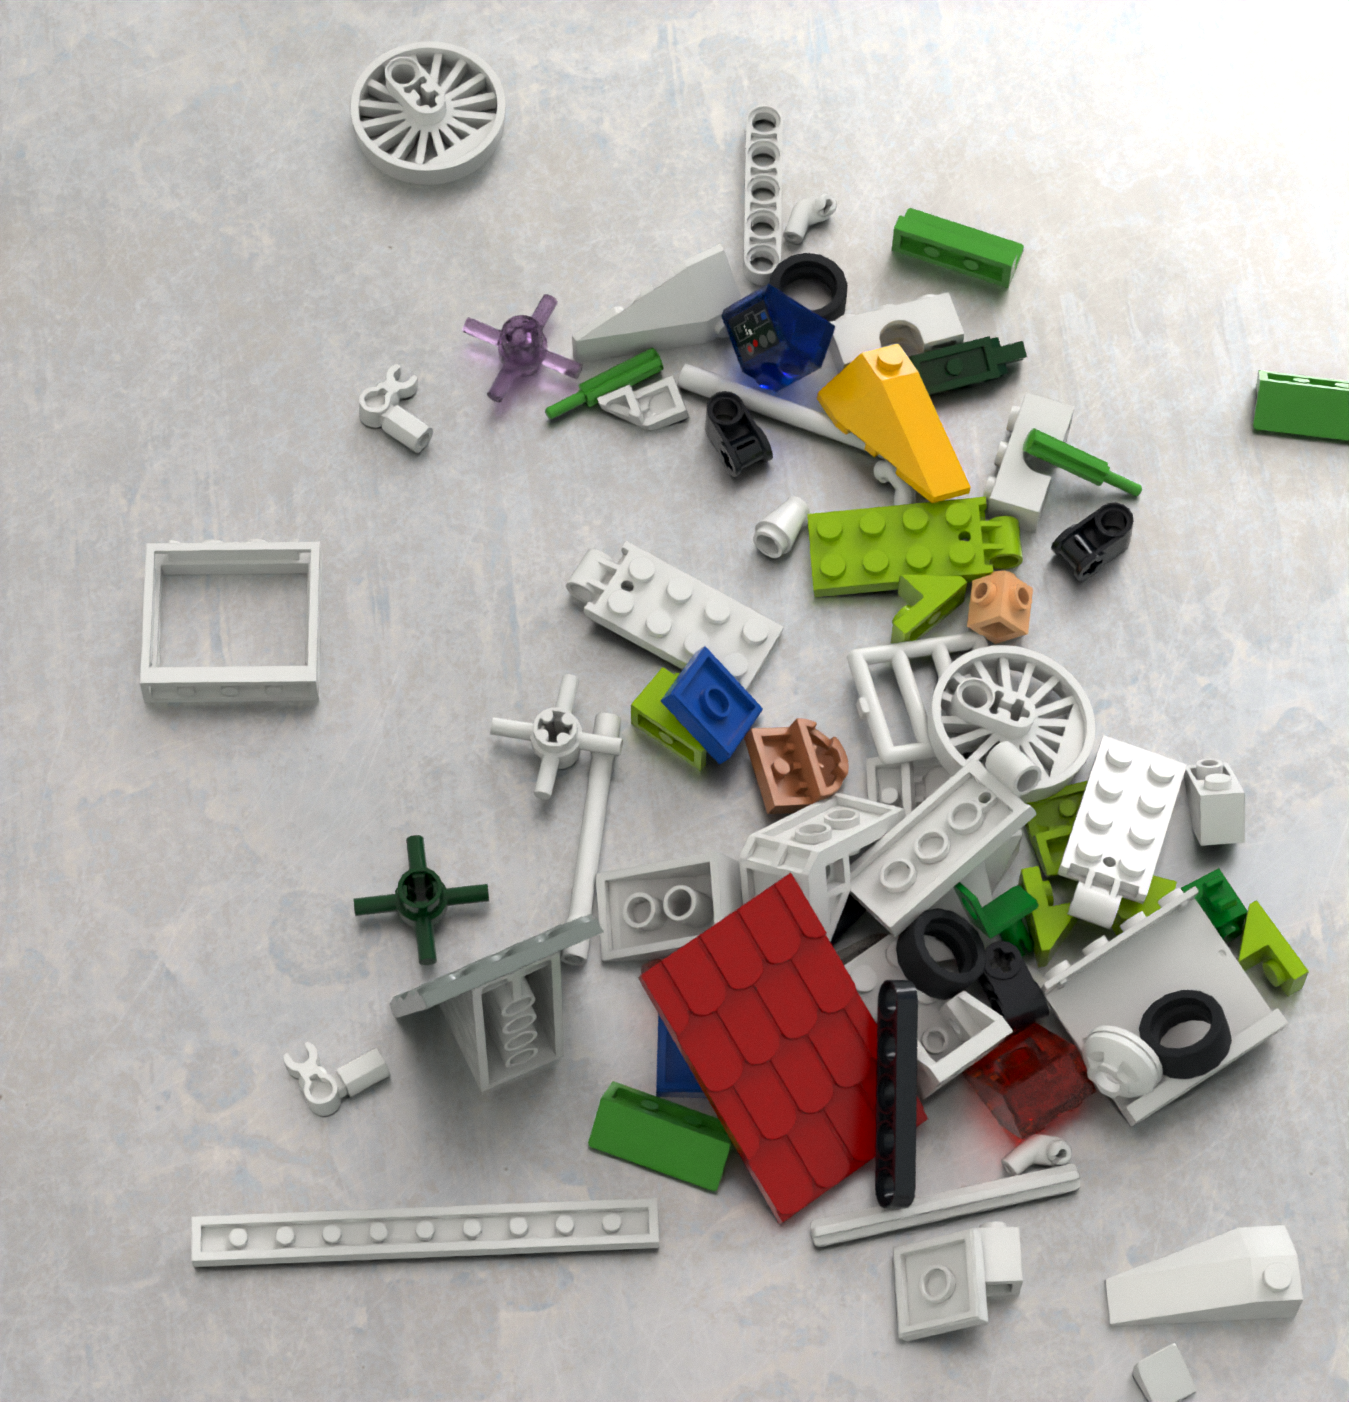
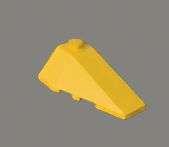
(891, 412)

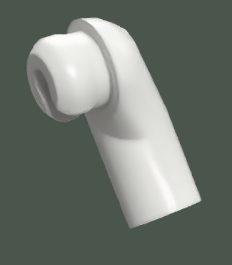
(807, 213)
(886, 473)
(1037, 1150)

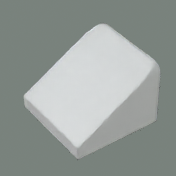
(1164, 1376)

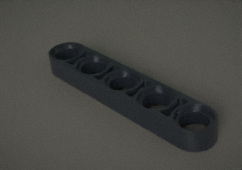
(896, 1094)

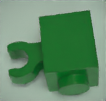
(1220, 904)

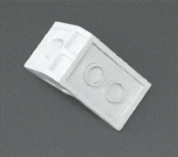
(816, 850)
(950, 1031)

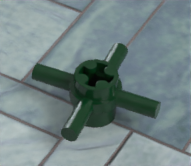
(426, 913)

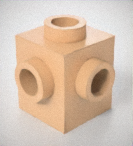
(1000, 606)

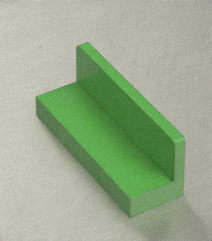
(957, 247)
(1302, 405)
(661, 1135)

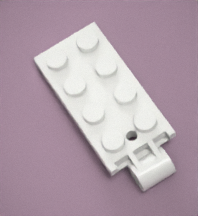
(672, 612)
(1119, 829)
(945, 837)

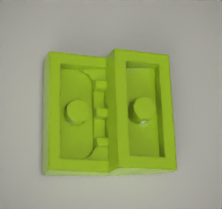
(1053, 825)

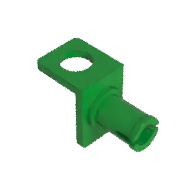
(1001, 915)

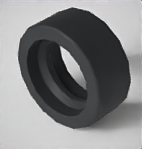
(817, 268)
(923, 969)
(1180, 1008)

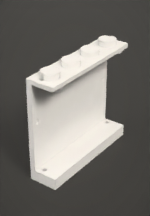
(1150, 959)

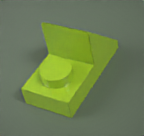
(929, 602)
(1049, 922)
(1265, 943)

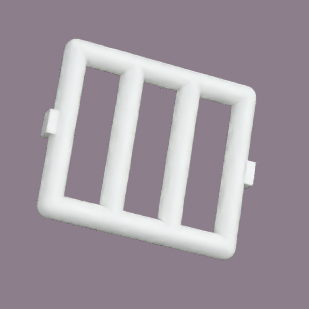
(899, 653)

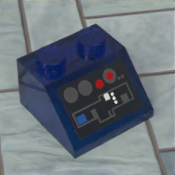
(776, 337)

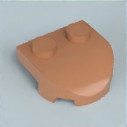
(795, 765)

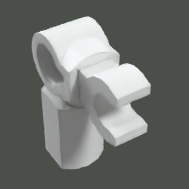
(381, 407)
(325, 1091)

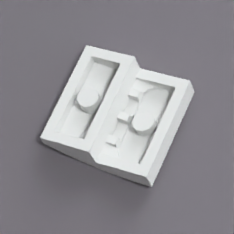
(904, 783)

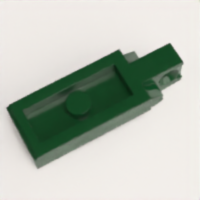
(966, 363)

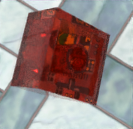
(1030, 1080)

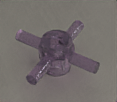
(513, 354)

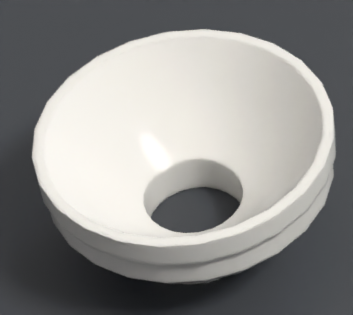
(1120, 1062)

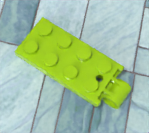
(876, 545)

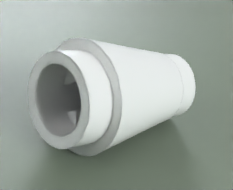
(781, 527)

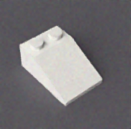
(664, 904)

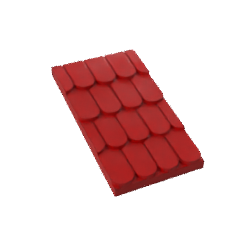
(776, 1044)

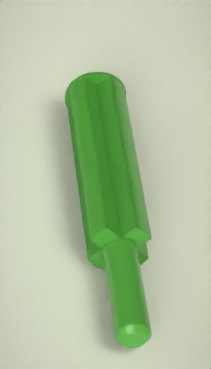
(619, 376)
(1076, 461)

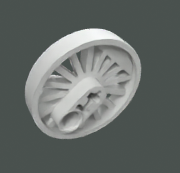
(428, 110)
(1012, 716)

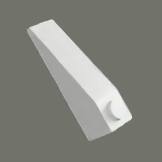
(673, 315)
(1220, 1279)

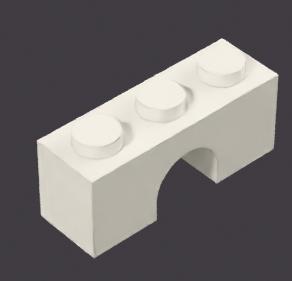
(922, 324)
(1017, 488)

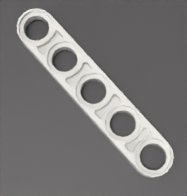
(762, 177)

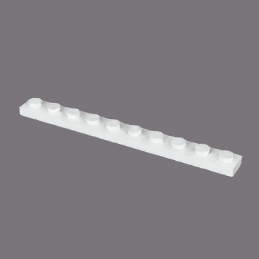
(424, 1232)

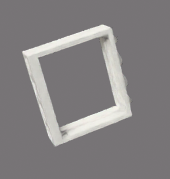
(230, 682)

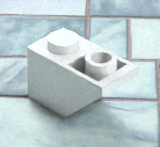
(1215, 803)

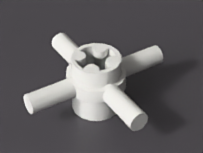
(569, 735)

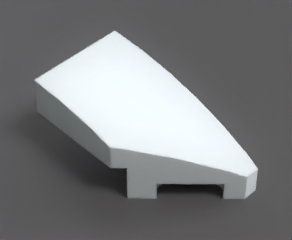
(649, 406)

